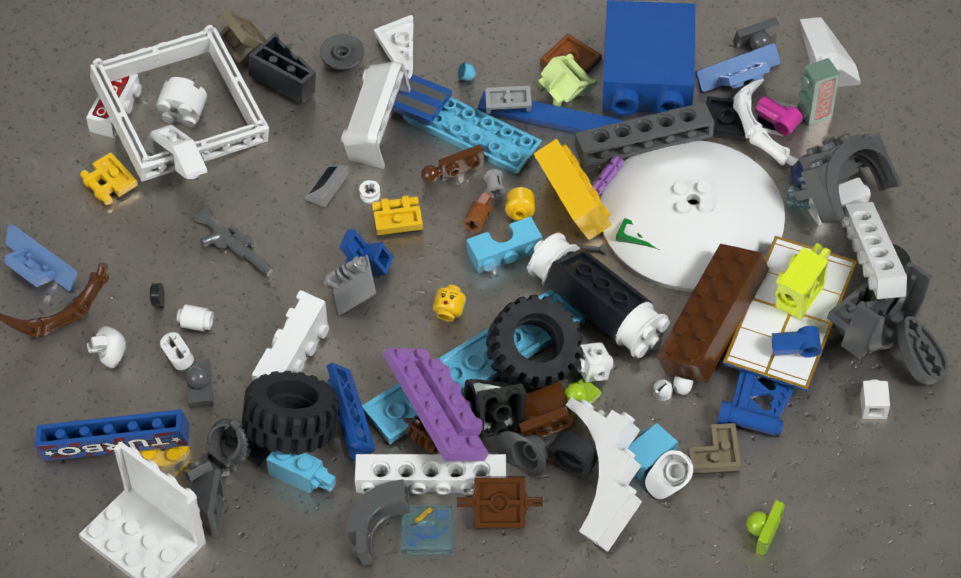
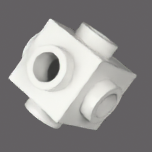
(594, 362)

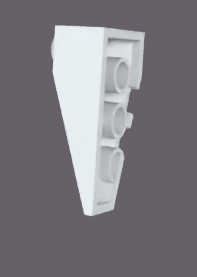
(823, 44)

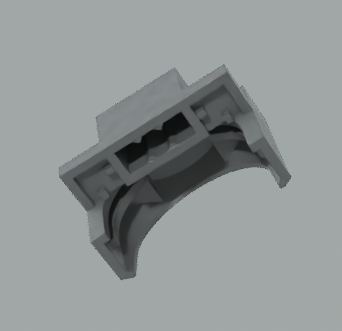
(837, 161)
(871, 324)

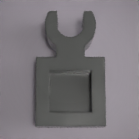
(197, 468)

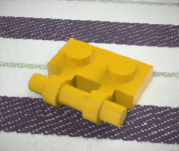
(115, 175)
(400, 219)

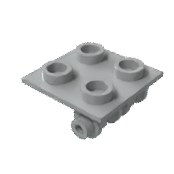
(351, 283)

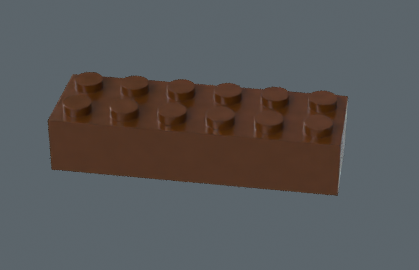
(713, 313)

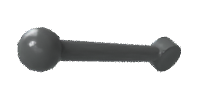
(603, 249)

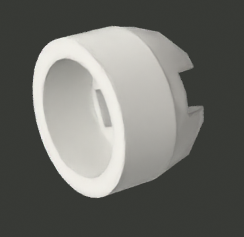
(682, 385)
(665, 393)

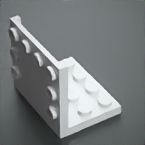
(150, 524)

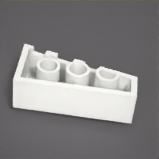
(298, 338)

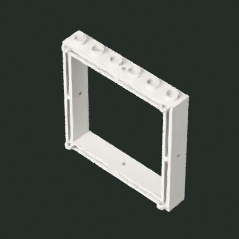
(166, 53)

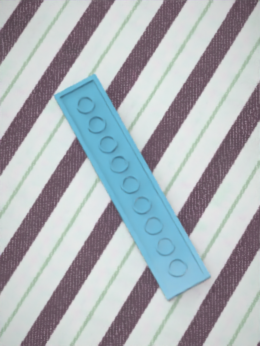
(465, 363)

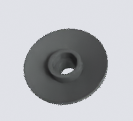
(342, 51)

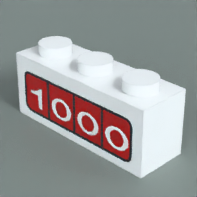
(98, 118)

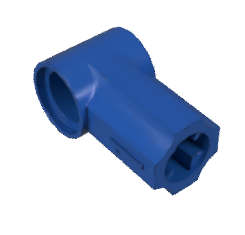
(803, 342)

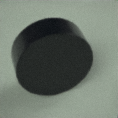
(157, 294)

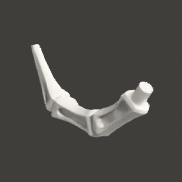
(753, 129)

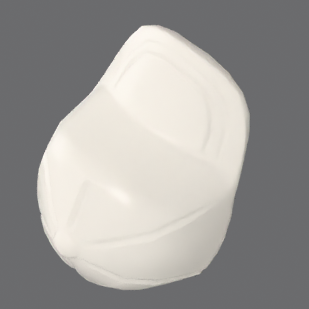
(669, 474)

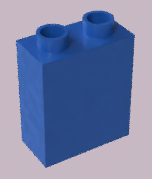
(648, 57)

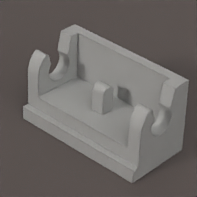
(508, 98)

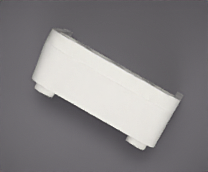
(373, 111)

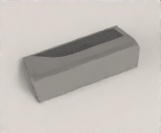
(327, 185)

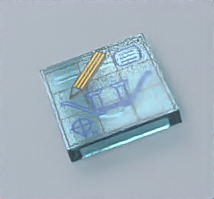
(428, 530)

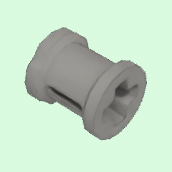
(493, 180)

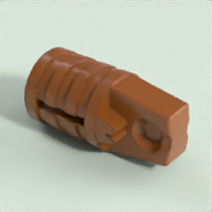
(478, 213)

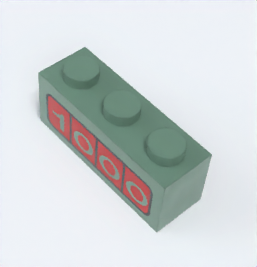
(818, 91)

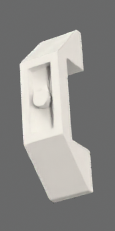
(186, 155)

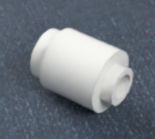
(195, 318)

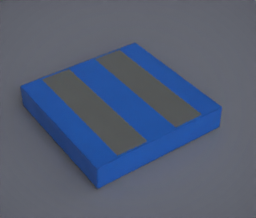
(423, 101)

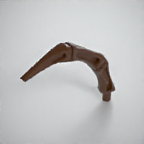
(72, 312)

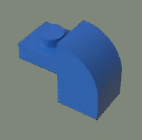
(378, 254)

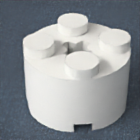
(181, 101)

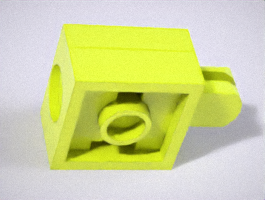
(802, 280)

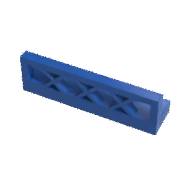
(350, 411)

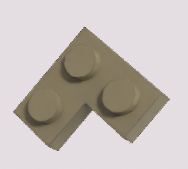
(723, 453)

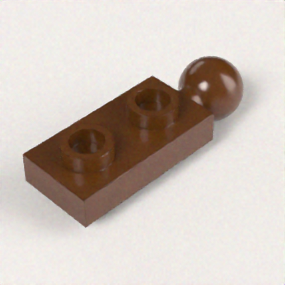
(454, 164)

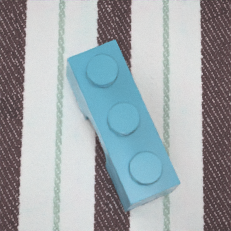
(489, 254)

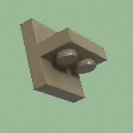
(240, 36)

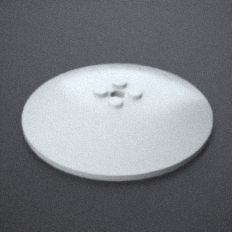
(735, 208)

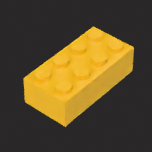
(574, 188)

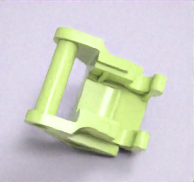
(562, 82)

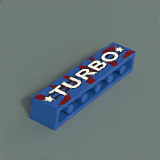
(102, 435)

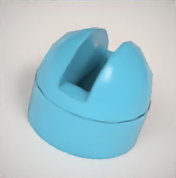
(466, 72)

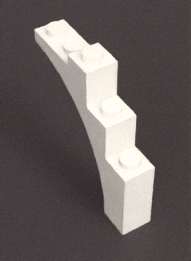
(614, 498)

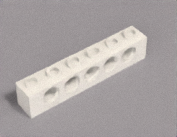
(874, 250)
(420, 466)

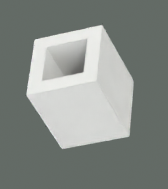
(875, 399)

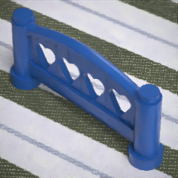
(748, 413)

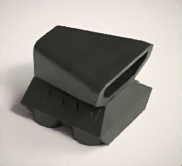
(496, 404)

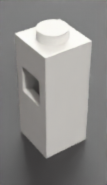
(850, 193)

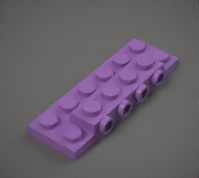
(438, 403)

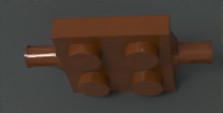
(499, 501)

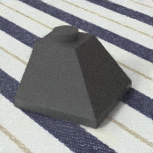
(210, 500)

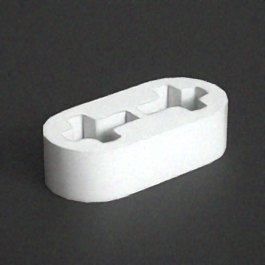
(173, 353)

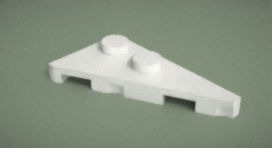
(397, 42)

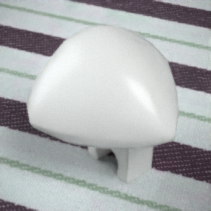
(109, 345)

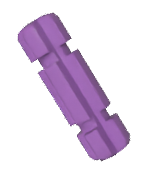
(607, 174)

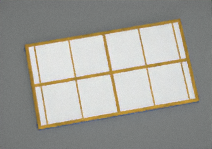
(752, 340)

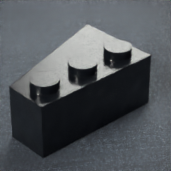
(282, 70)

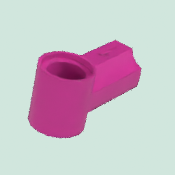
(782, 118)

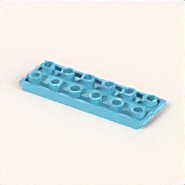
(469, 127)

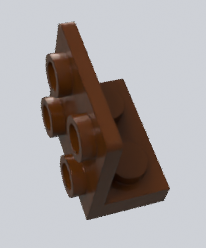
(546, 412)

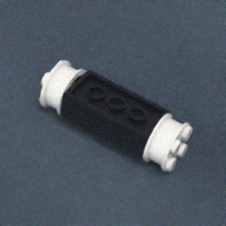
(598, 294)

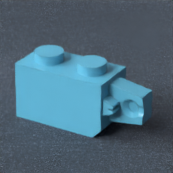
(650, 447)
(300, 471)

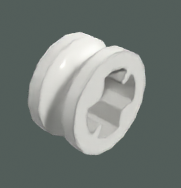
(367, 186)

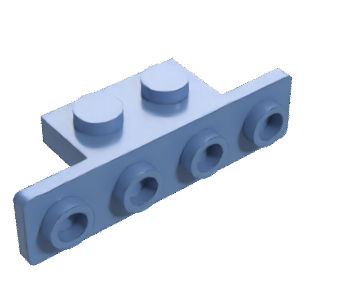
(739, 68)
(36, 262)

